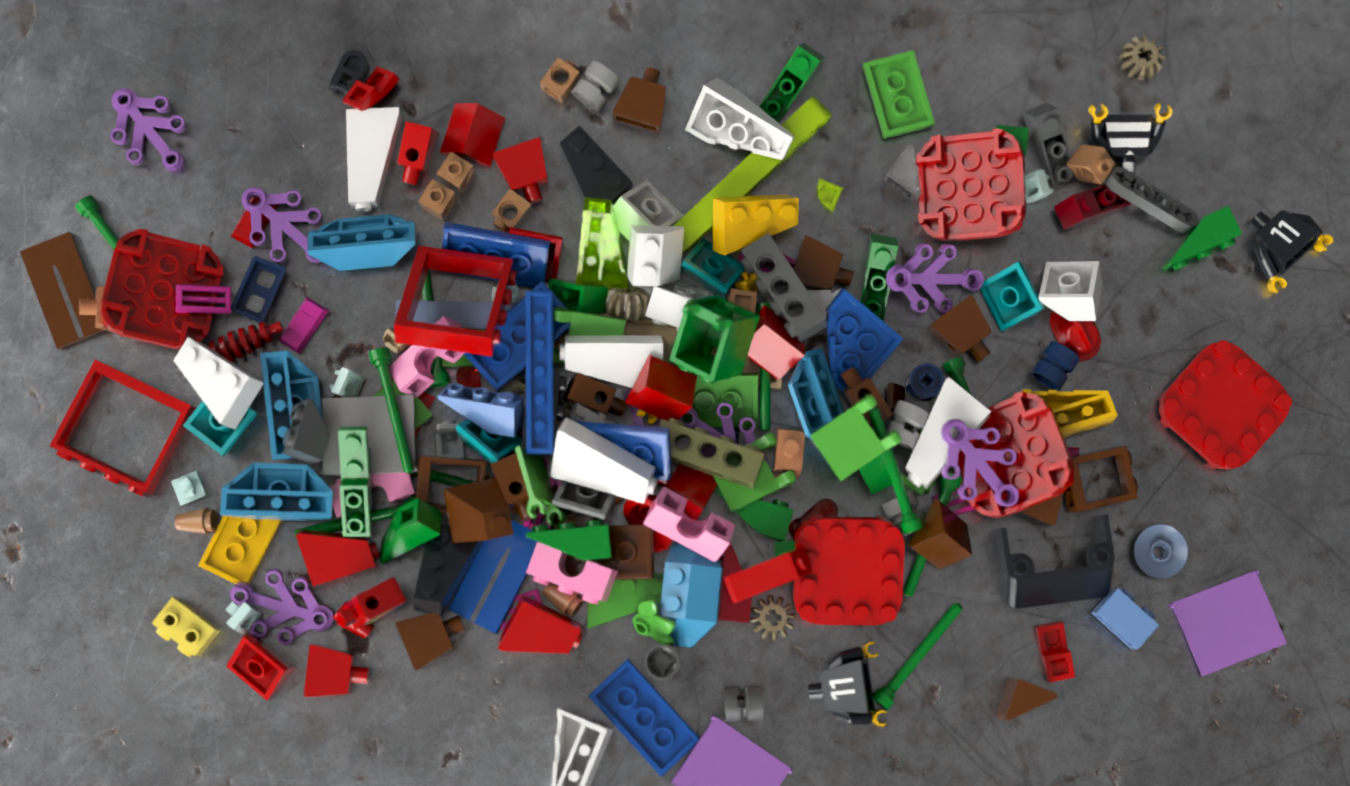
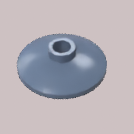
(1173, 551)

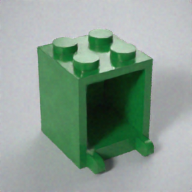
(714, 323)

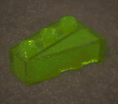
(601, 249)

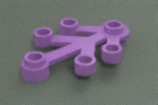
(145, 126)
(278, 220)
(930, 277)
(727, 425)
(975, 459)
(286, 606)

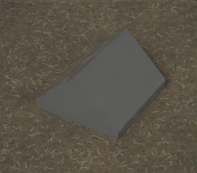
(585, 500)

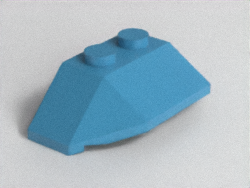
(362, 241)
(285, 384)
(814, 392)
(277, 493)
(690, 594)

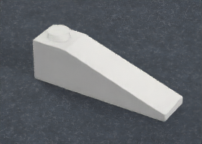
(733, 120)

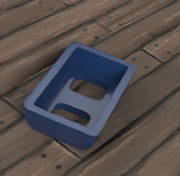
(250, 287)

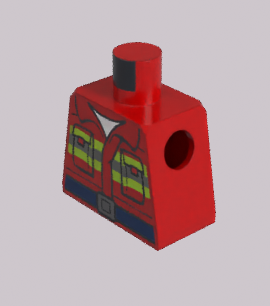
(371, 604)

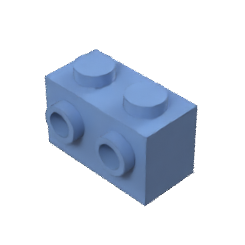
(1125, 618)

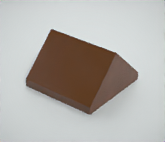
(942, 538)
(1021, 697)

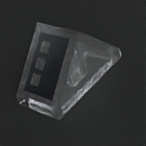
(904, 175)

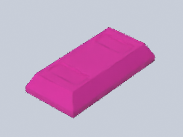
(303, 325)

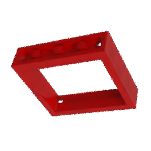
(449, 337)
(78, 408)

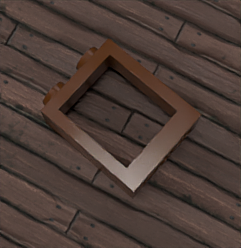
(423, 476)
(1075, 495)

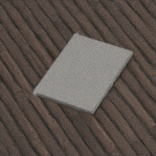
(374, 414)

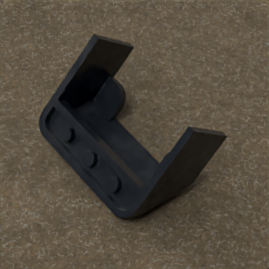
(1028, 589)

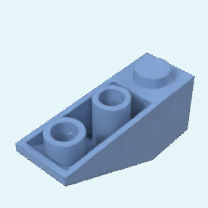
(488, 409)

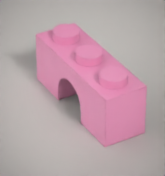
(413, 368)
(397, 487)
(705, 536)
(549, 566)

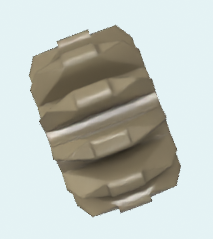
(1142, 48)
(627, 303)
(778, 610)

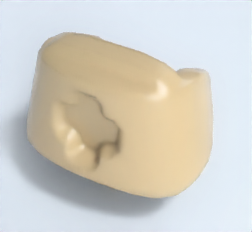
(389, 340)

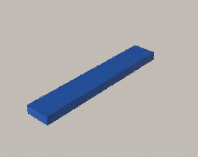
(539, 373)

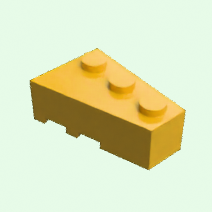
(748, 218)
(1079, 409)

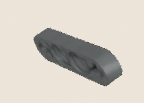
(1126, 185)

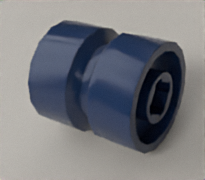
(1057, 363)
(924, 382)

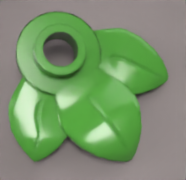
(649, 623)

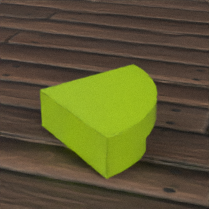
(828, 194)

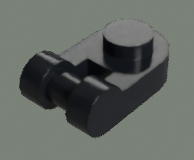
(351, 64)

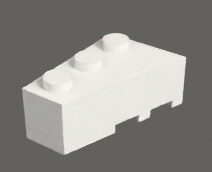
(218, 382)
(578, 749)

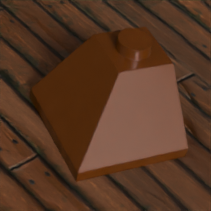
(477, 511)

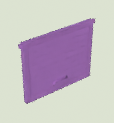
(1228, 623)
(729, 759)

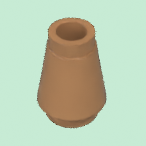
(197, 521)
(565, 603)

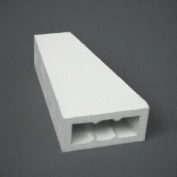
(369, 153)
(610, 356)
(931, 450)
(600, 464)

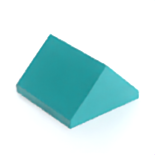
(712, 269)
(1011, 296)
(209, 430)
(487, 445)

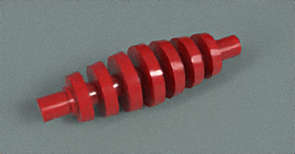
(237, 343)

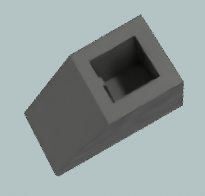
(307, 434)

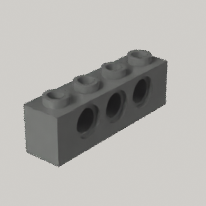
(765, 252)

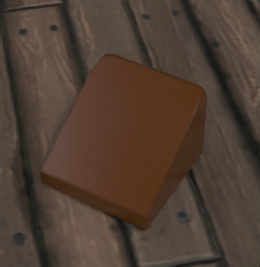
(893, 393)

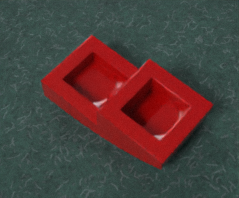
(367, 94)
(1054, 651)

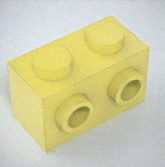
(185, 627)

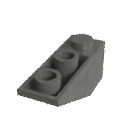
(1050, 143)

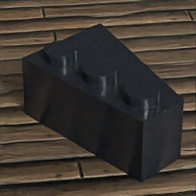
(592, 168)
(442, 571)

